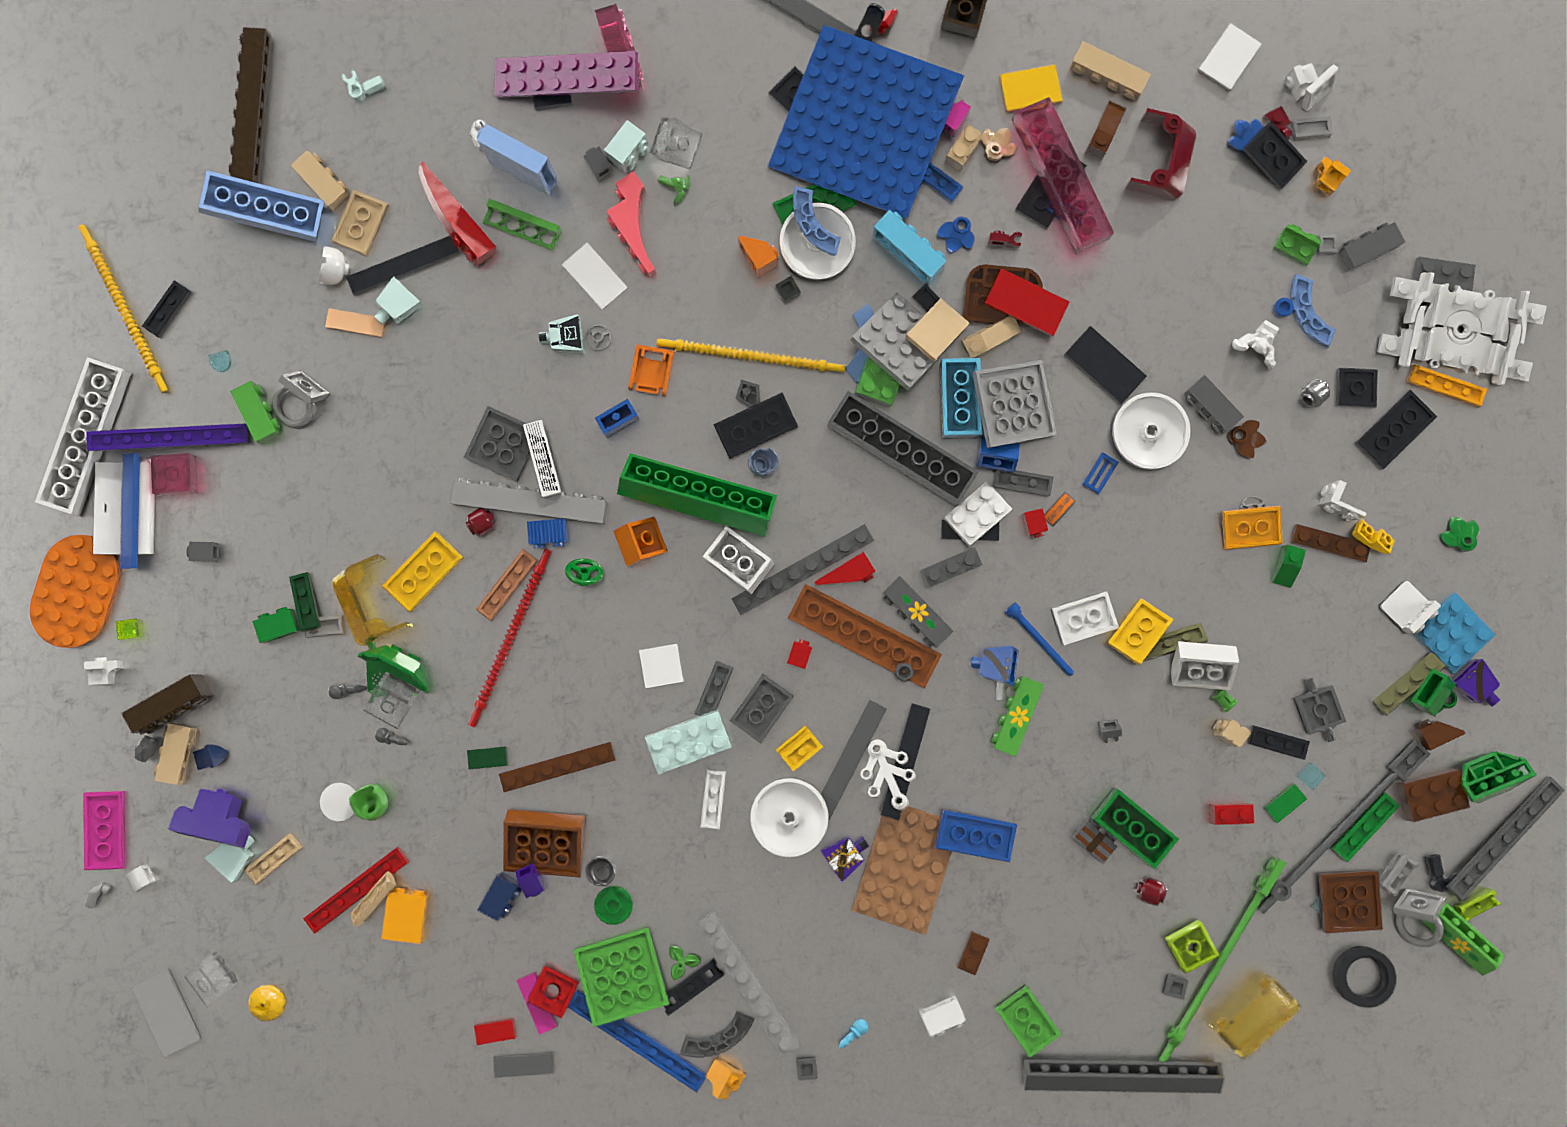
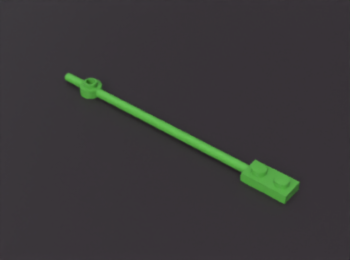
(1263, 888)

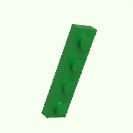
(1365, 827)

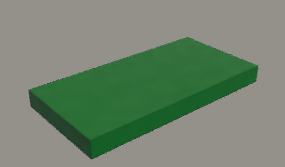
(784, 206)

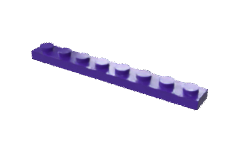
(166, 437)

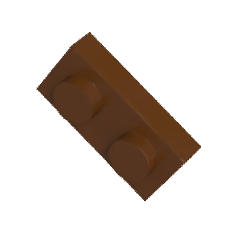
(973, 953)

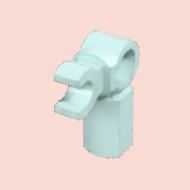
(359, 92)

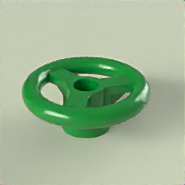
(583, 574)

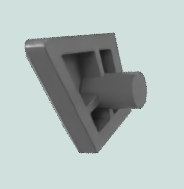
(748, 393)

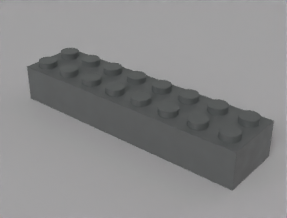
(902, 448)

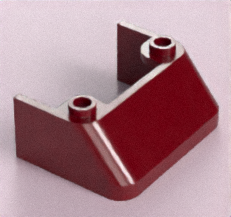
(1171, 182)

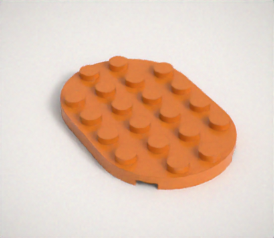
(73, 592)

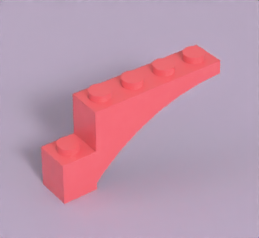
(626, 219)

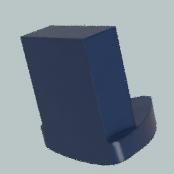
(209, 756)

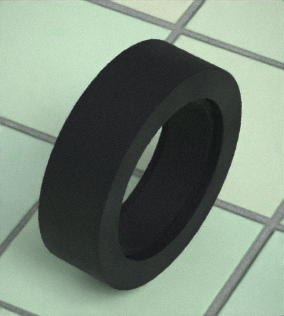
(1387, 984)

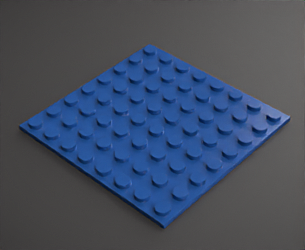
(865, 121)

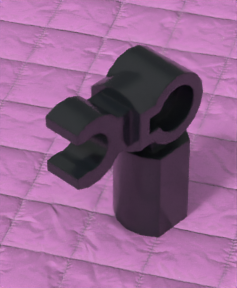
(1435, 866)

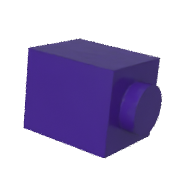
(530, 881)

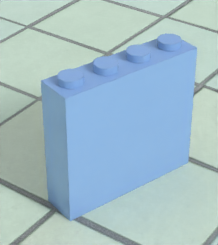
(517, 159)

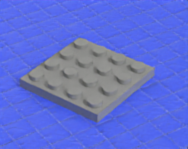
(885, 342)
(1014, 403)

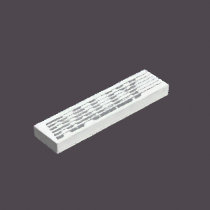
(542, 459)

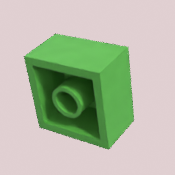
(876, 384)

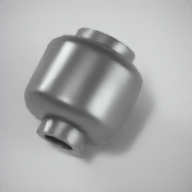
(1315, 393)

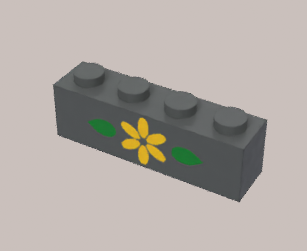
(918, 612)

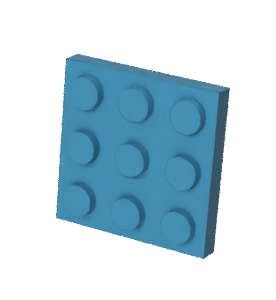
(1455, 633)

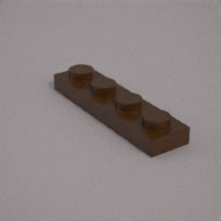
(1330, 543)

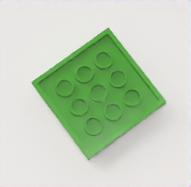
(621, 977)

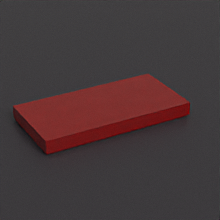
(1027, 302)

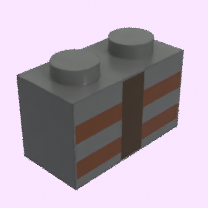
(1094, 841)

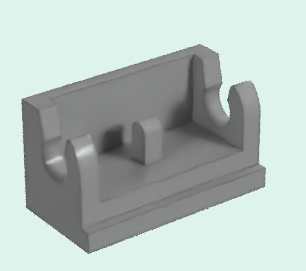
(1397, 873)

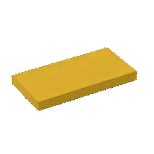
(422, 571)

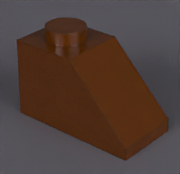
(1435, 733)

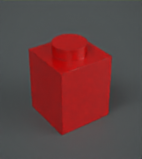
(1035, 523)
(799, 654)

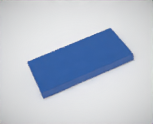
(976, 835)

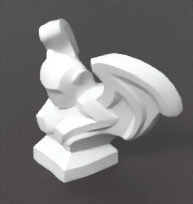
(1260, 342)

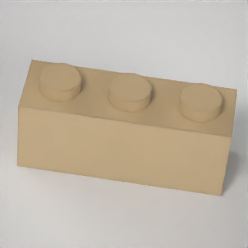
(320, 179)
(175, 753)

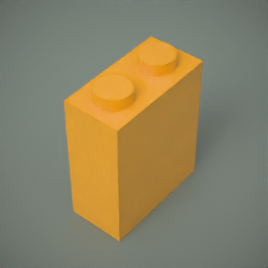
(405, 916)

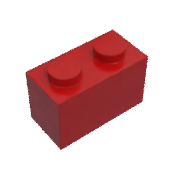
(1231, 813)

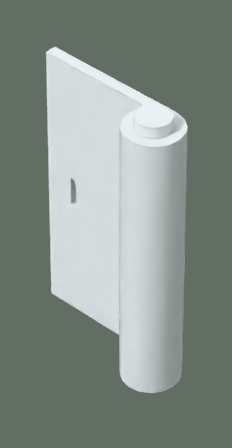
(109, 508)

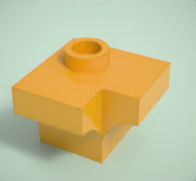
(1330, 175)
(724, 1079)

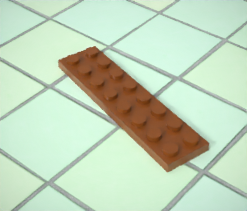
(863, 634)

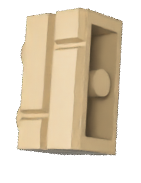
(963, 147)
(1231, 732)

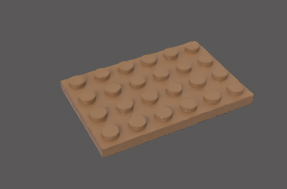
(903, 871)

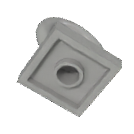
(303, 389)
(1421, 907)

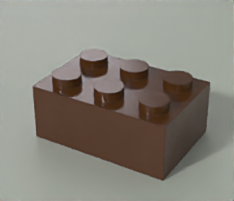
(1432, 795)

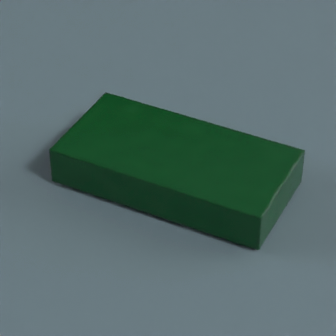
(487, 757)

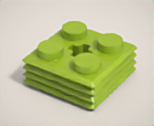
(1204, 948)

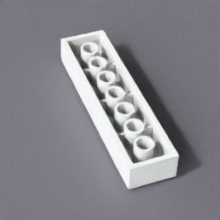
(91, 409)

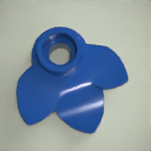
(1245, 132)
(955, 236)

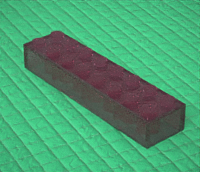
(1062, 175)

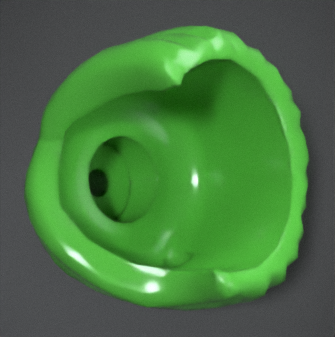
(369, 802)

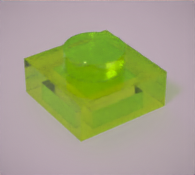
(127, 629)

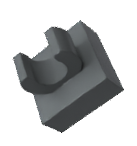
(1110, 729)

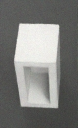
(943, 1016)

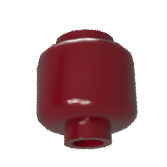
(479, 522)
(1152, 891)

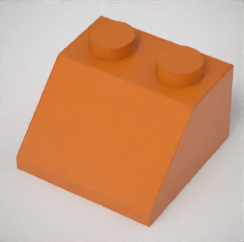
(759, 255)
(640, 541)

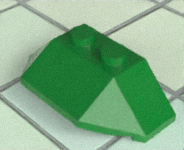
(397, 664)
(1494, 775)

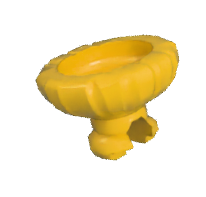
(271, 998)

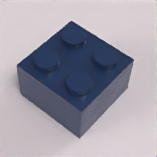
(500, 896)

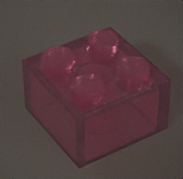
(174, 474)

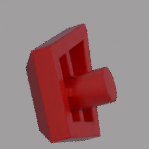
(890, 16)

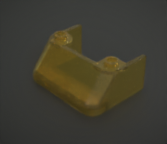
(363, 630)
(1257, 1019)

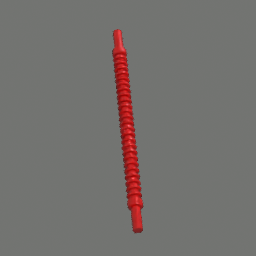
(480, 704)

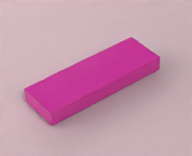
(543, 1020)

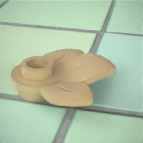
(1000, 142)

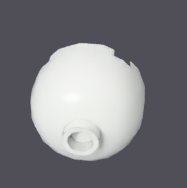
(332, 266)

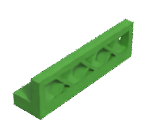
(525, 218)

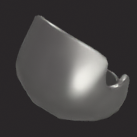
(600, 871)

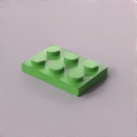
(1028, 1021)

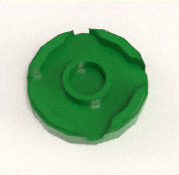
(613, 905)

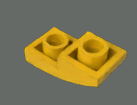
(1376, 540)

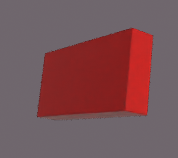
(495, 1031)

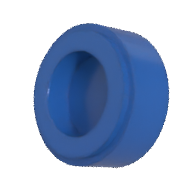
(1283, 307)

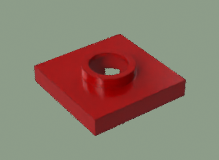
(566, 989)

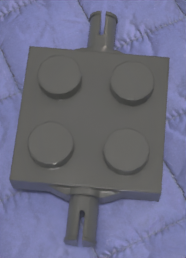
(1320, 709)

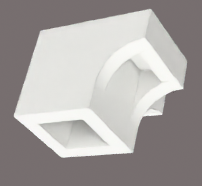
(1300, 79)
(102, 671)

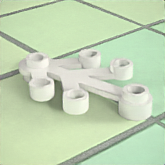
(886, 771)

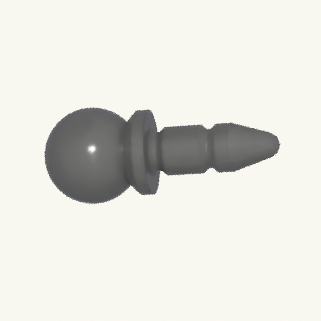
(337, 691)
(385, 736)

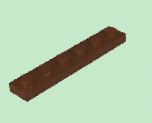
(557, 767)

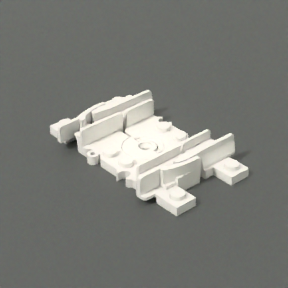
(1467, 309)

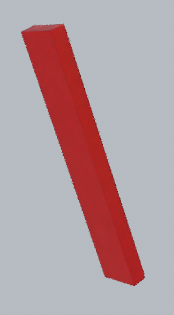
(354, 890)

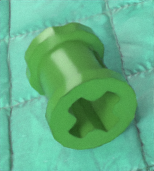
(1224, 700)

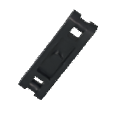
(692, 986)

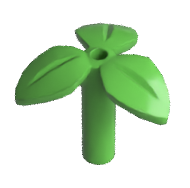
(678, 184)
(678, 969)

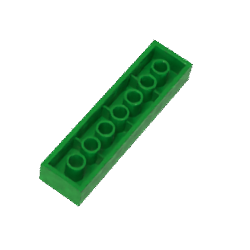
(696, 494)

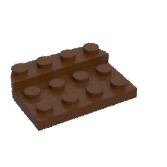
(979, 285)

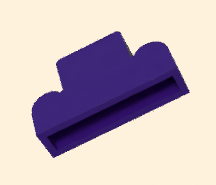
(212, 819)

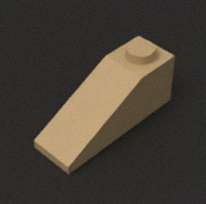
(991, 336)

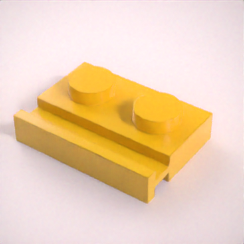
(799, 748)

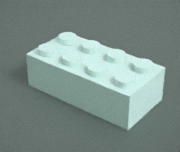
(688, 741)

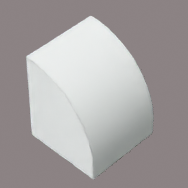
(140, 878)

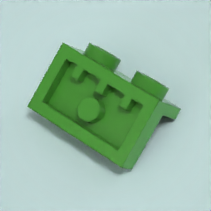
(1297, 244)

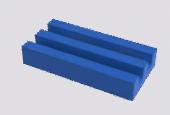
(1092, 486)

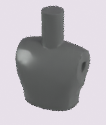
(145, 749)

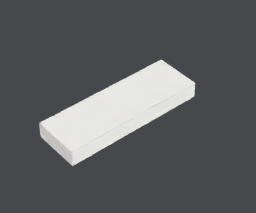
(713, 799)

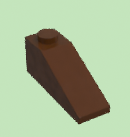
(1106, 130)

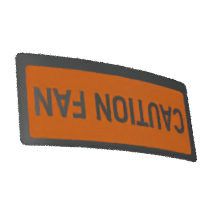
(1059, 509)

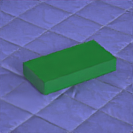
(1285, 803)

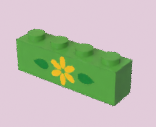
(1018, 715)
(1468, 941)

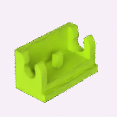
(1476, 904)

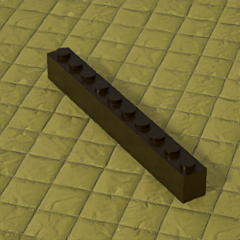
(250, 104)

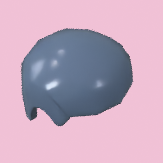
(763, 462)

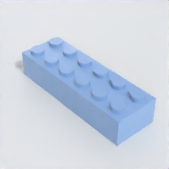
(260, 206)

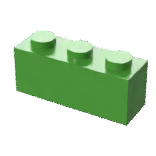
(256, 412)

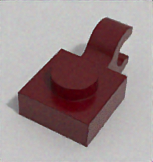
(1280, 120)
(999, 238)

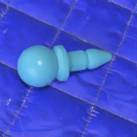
(859, 1028)

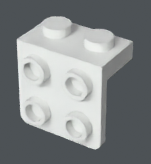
(1330, 501)
(1409, 608)

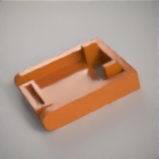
(651, 374)

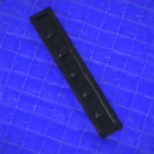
(402, 265)
(910, 745)

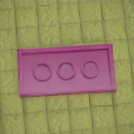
(104, 830)

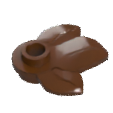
(1249, 438)

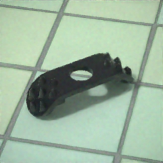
(873, 17)

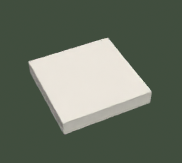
(1320, 88)
(661, 666)

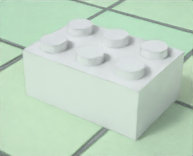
(738, 560)
(1204, 665)

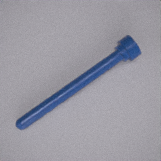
(1015, 612)

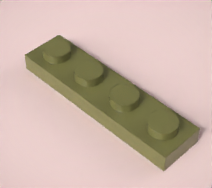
(1169, 641)
(1407, 684)

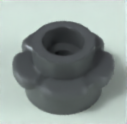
(904, 677)

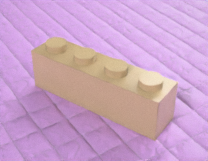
(1110, 70)

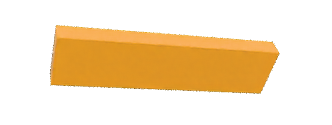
(1446, 385)

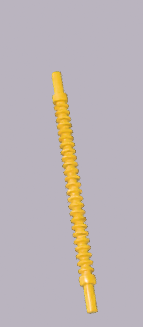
(91, 246)
(821, 365)

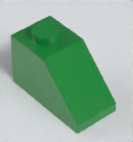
(1288, 565)

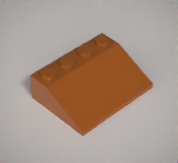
(545, 839)

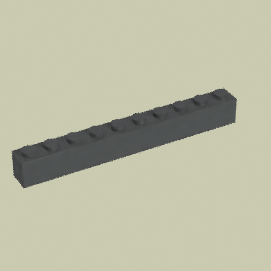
(1123, 1076)

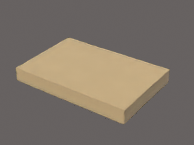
(360, 223)
(937, 330)

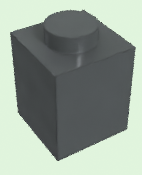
(597, 162)
(202, 551)

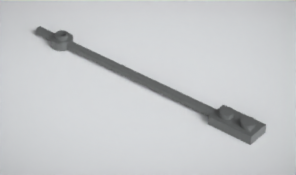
(1401, 768)

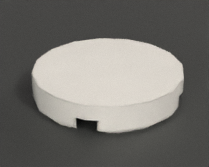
(335, 801)

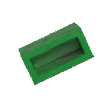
(276, 625)
(1433, 692)

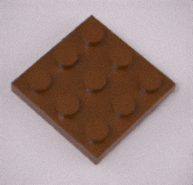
(1350, 901)

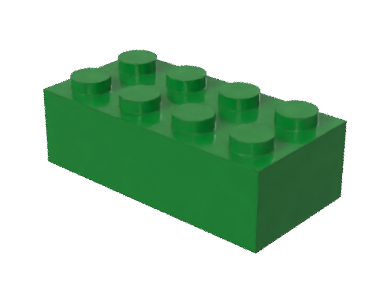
(1134, 828)

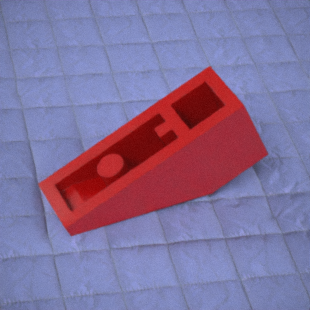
(852, 571)

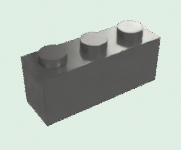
(1371, 245)
(1213, 405)
(951, 567)

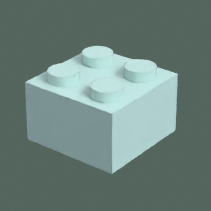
(626, 147)

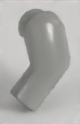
(93, 894)

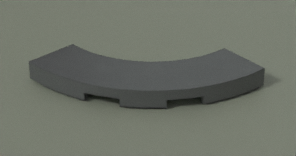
(720, 1042)

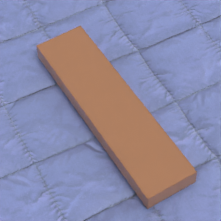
(507, 585)

